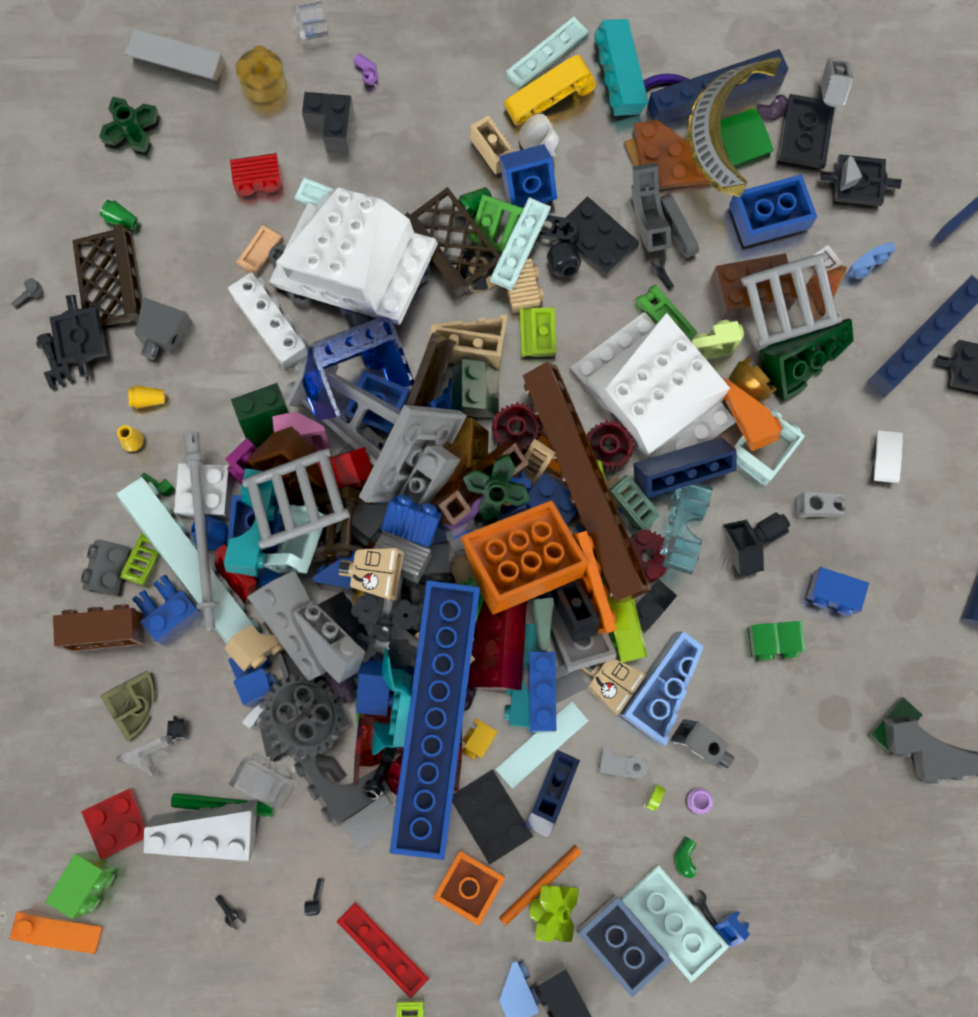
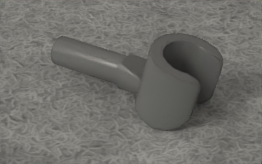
(32, 289)

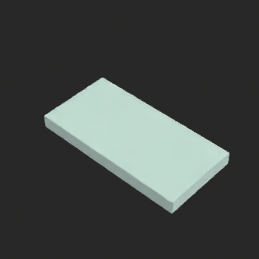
(674, 923)

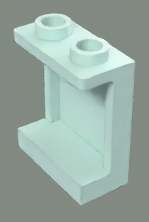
(296, 552)

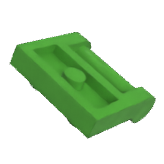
(489, 219)

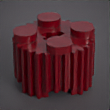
(512, 417)
(618, 439)
(650, 544)

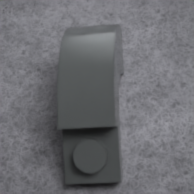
(648, 210)

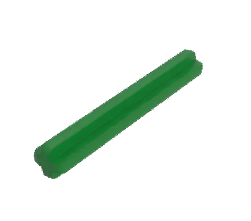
(196, 802)

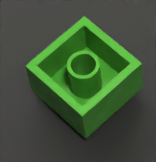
(81, 885)

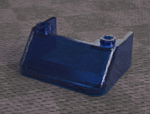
(373, 341)

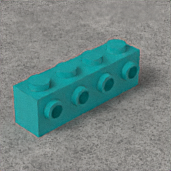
(621, 67)

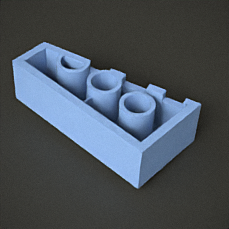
(659, 695)

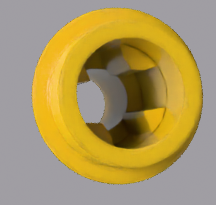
(145, 396)
(130, 438)

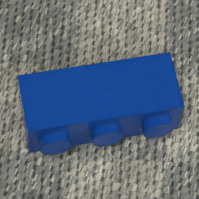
(542, 691)

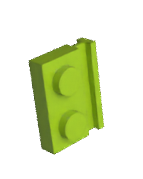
(538, 332)

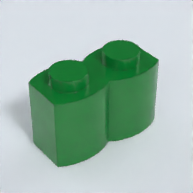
(777, 639)

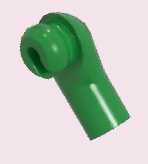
(683, 858)

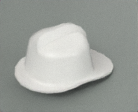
(538, 131)

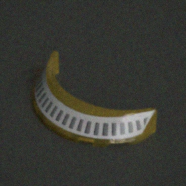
(705, 132)

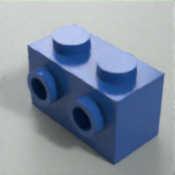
(837, 591)

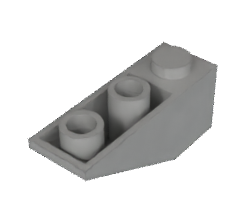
(430, 474)
(330, 643)

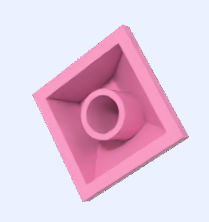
(307, 428)

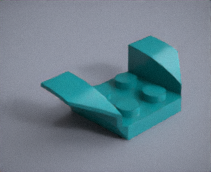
(393, 734)

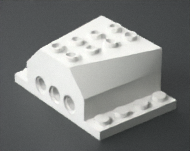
(355, 256)
(656, 386)

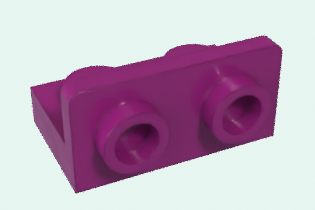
(238, 460)

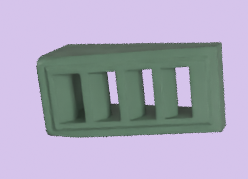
(645, 514)
(543, 619)

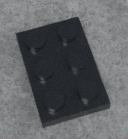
(806, 131)
(600, 237)
(491, 816)

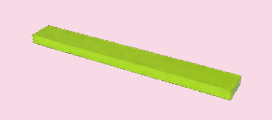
(628, 628)

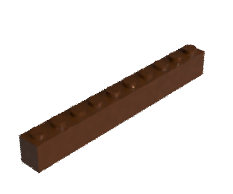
(586, 483)

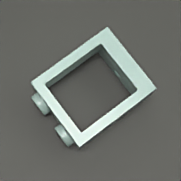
(755, 467)

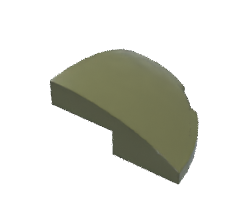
(130, 704)

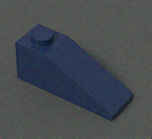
(552, 793)

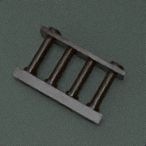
(344, 549)

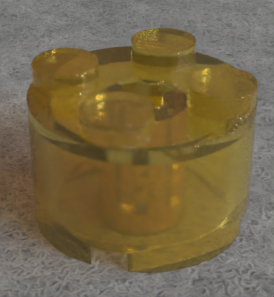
(261, 75)

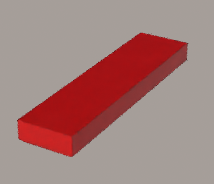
(383, 950)

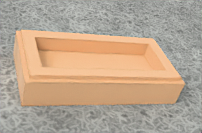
(257, 252)

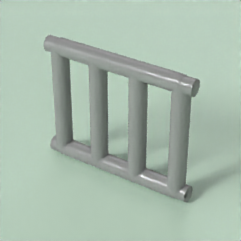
(773, 276)
(316, 522)

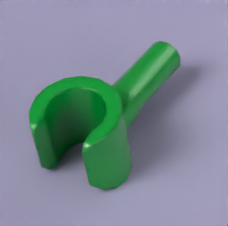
(163, 487)

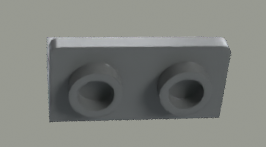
(104, 567)

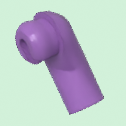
(369, 69)

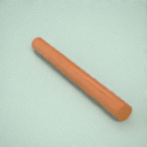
(535, 890)

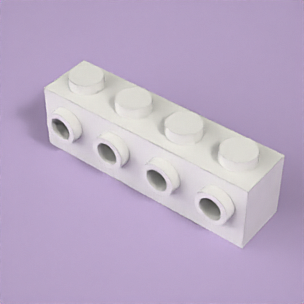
(268, 320)

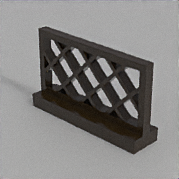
(439, 258)
(126, 269)
(431, 370)

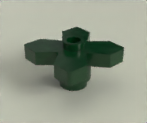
(128, 124)
(509, 491)

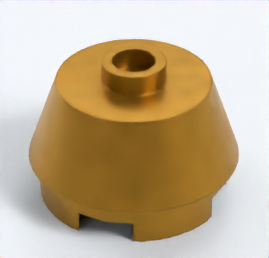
(751, 380)

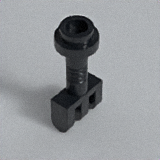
(46, 342)
(374, 787)

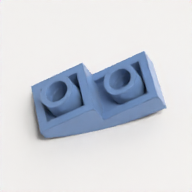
(866, 262)

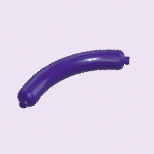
(663, 78)

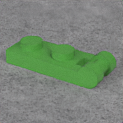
(664, 306)

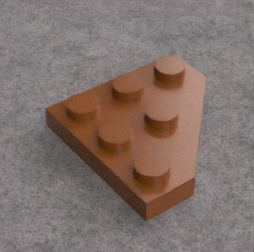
(670, 153)

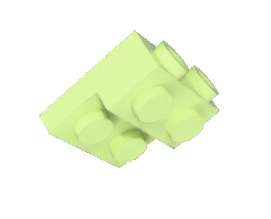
(721, 341)

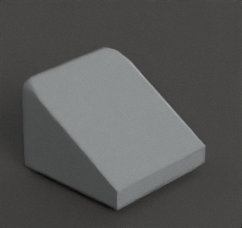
(850, 174)

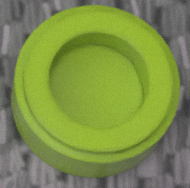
(655, 797)

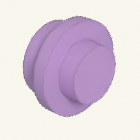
(700, 801)

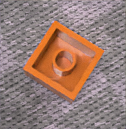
(469, 887)

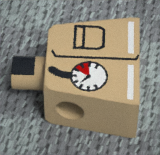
(375, 571)
(614, 683)

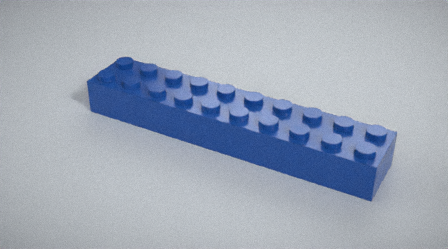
(434, 720)

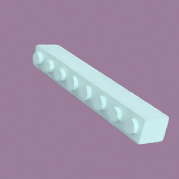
(182, 555)

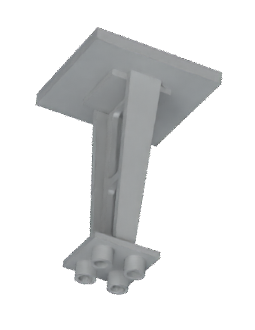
(412, 432)

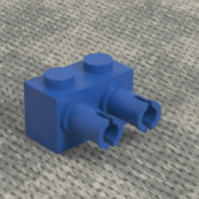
(170, 617)

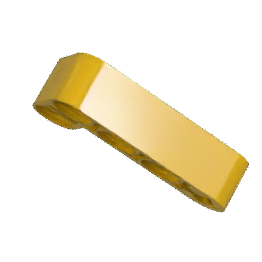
(549, 89)

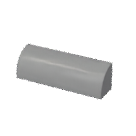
(175, 54)

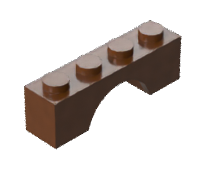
(457, 500)

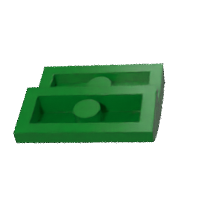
(745, 136)

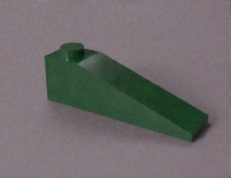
(797, 359)

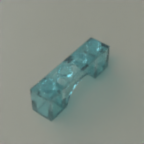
(683, 547)

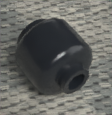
(564, 259)

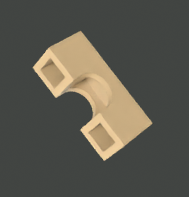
(251, 647)

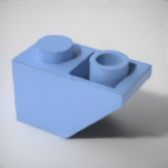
(515, 995)

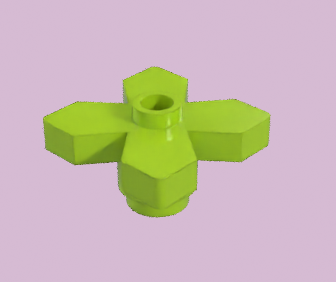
(553, 913)

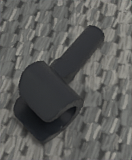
(661, 271)
(313, 908)
(704, 908)
(230, 914)

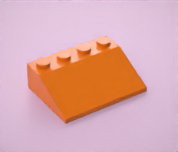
(523, 556)

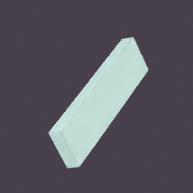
(547, 53)
(520, 244)
(541, 746)

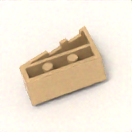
(475, 339)

